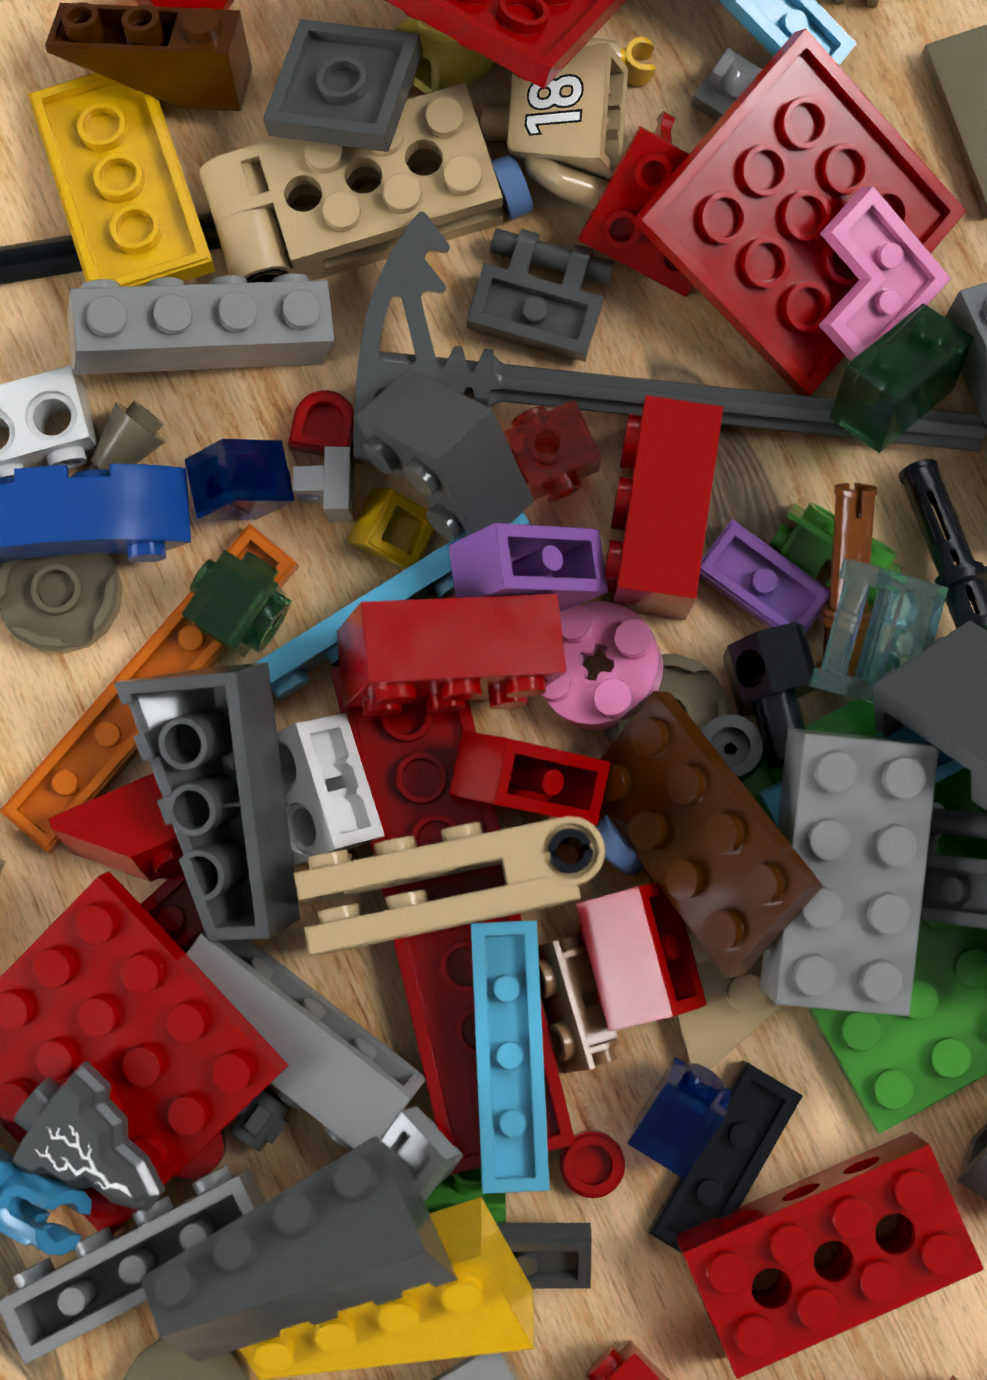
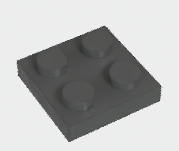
(343, 85)

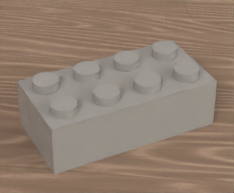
(863, 827)

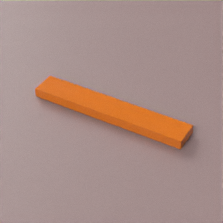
(103, 737)

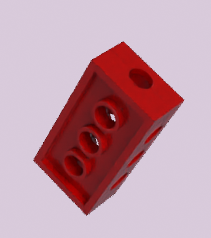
(863, 1278)

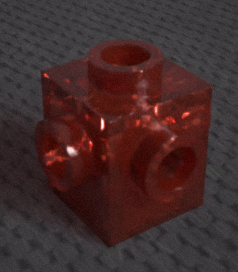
(558, 433)

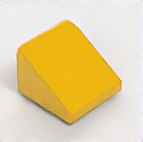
(392, 527)

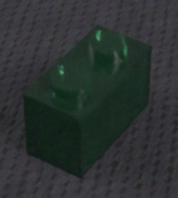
(900, 377)

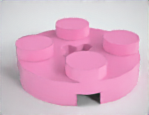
(615, 693)

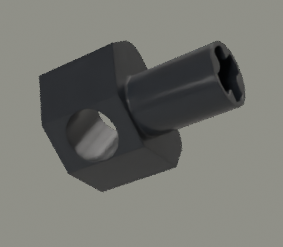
(767, 678)

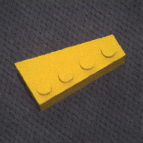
(476, 1315)

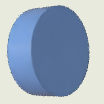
(513, 187)
(617, 849)

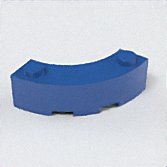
(94, 511)

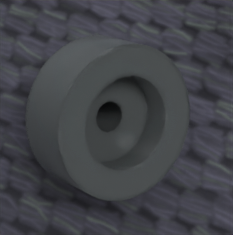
(736, 736)

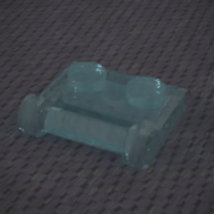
(898, 629)

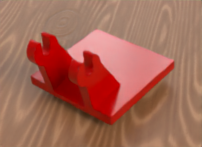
(638, 176)

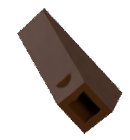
(167, 52)

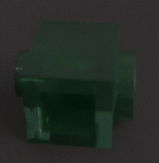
(237, 602)

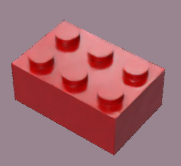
(663, 506)
(450, 652)

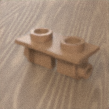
(576, 1030)

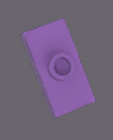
(761, 580)

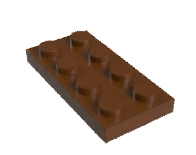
(703, 836)

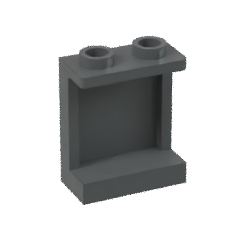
(943, 700)

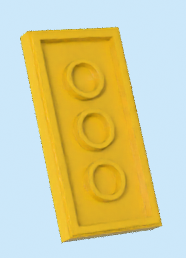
(120, 182)

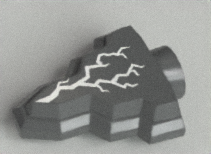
(85, 1141)

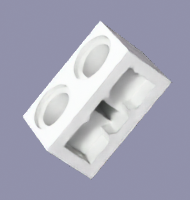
(25, 410)
(325, 789)

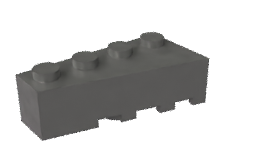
(302, 1257)

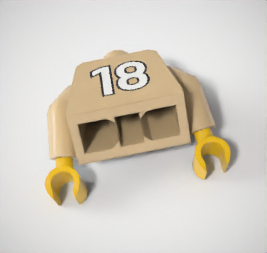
(575, 126)

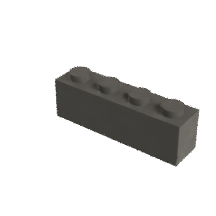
(222, 791)

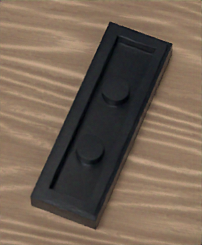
(732, 1158)

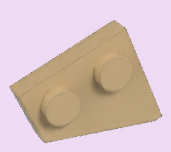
(732, 1010)

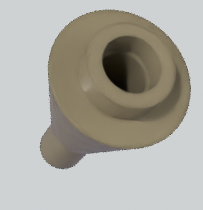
(127, 437)

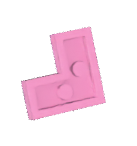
(891, 268)

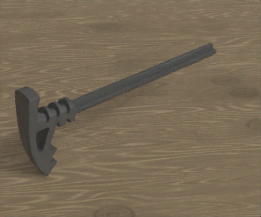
(491, 381)

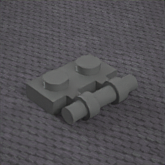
(534, 309)

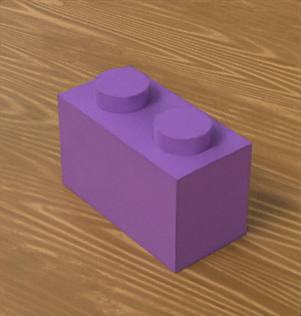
(530, 562)

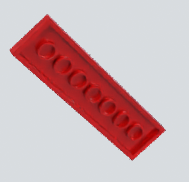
(410, 775)

